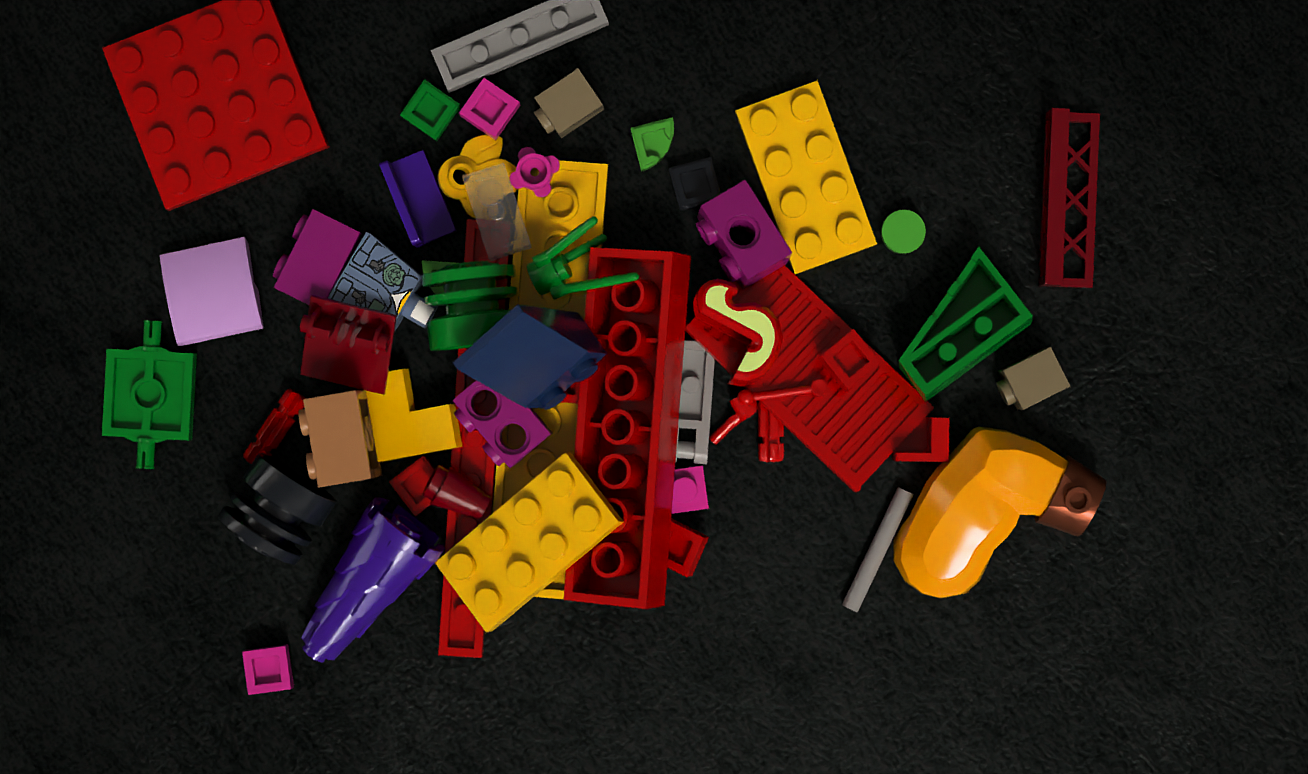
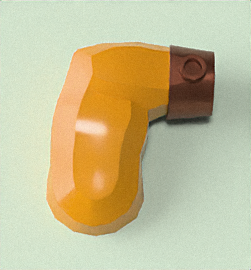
(977, 502)

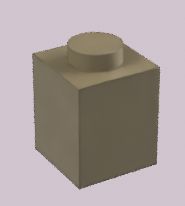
(567, 104)
(1032, 379)

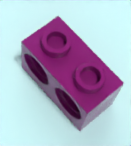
(492, 426)

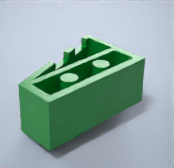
(965, 328)

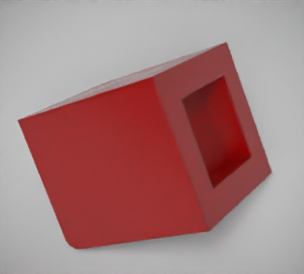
(926, 442)

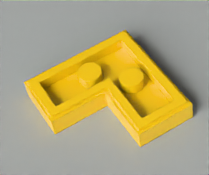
(403, 430)

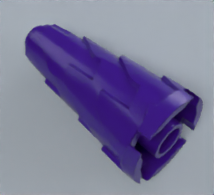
(372, 574)

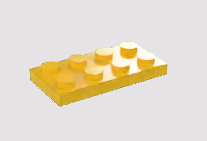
(806, 177)
(528, 542)

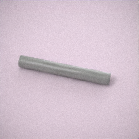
(877, 549)

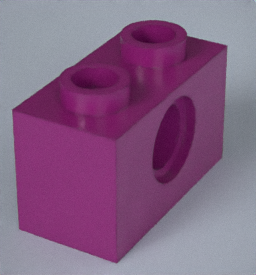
(742, 210)

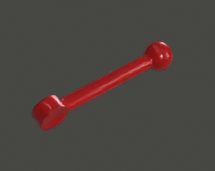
(817, 388)

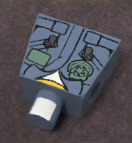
(382, 282)

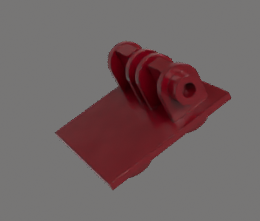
(347, 344)

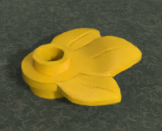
(475, 155)

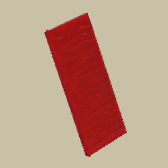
(844, 429)

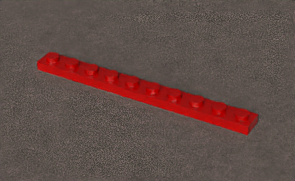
(459, 629)

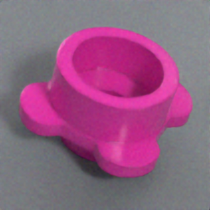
(527, 161)

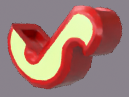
(745, 322)

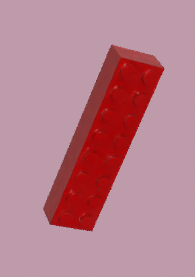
(632, 423)

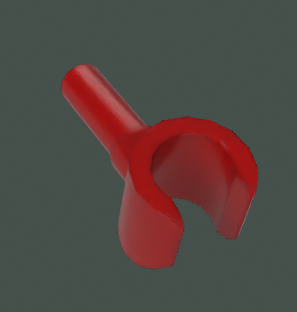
(742, 413)

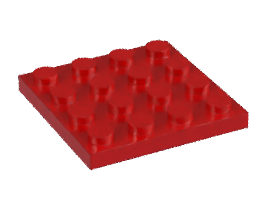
(215, 99)

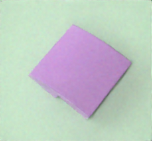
(211, 291)

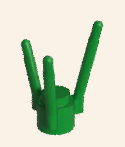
(551, 268)

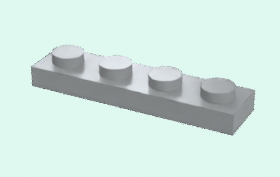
(516, 40)

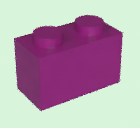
(316, 258)

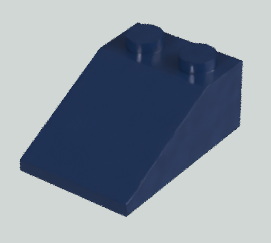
(533, 355)

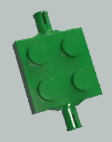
(149, 394)

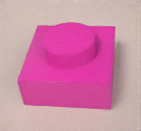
(489, 109)
(689, 490)
(268, 669)

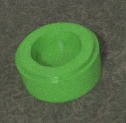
(903, 231)

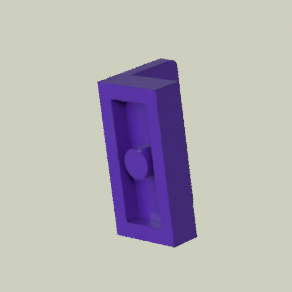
(418, 199)

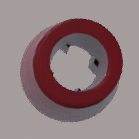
(455, 492)

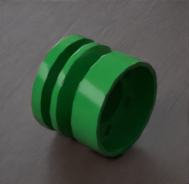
(469, 301)

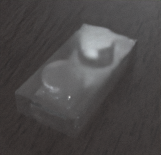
(496, 211)

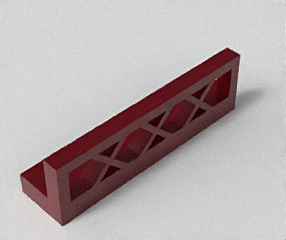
(1055, 194)

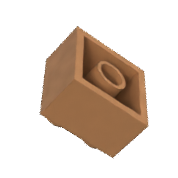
(339, 438)

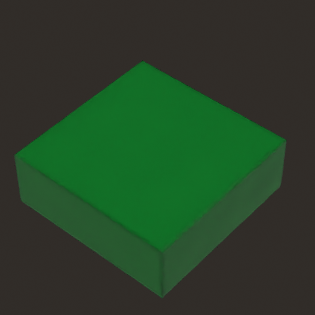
(430, 110)

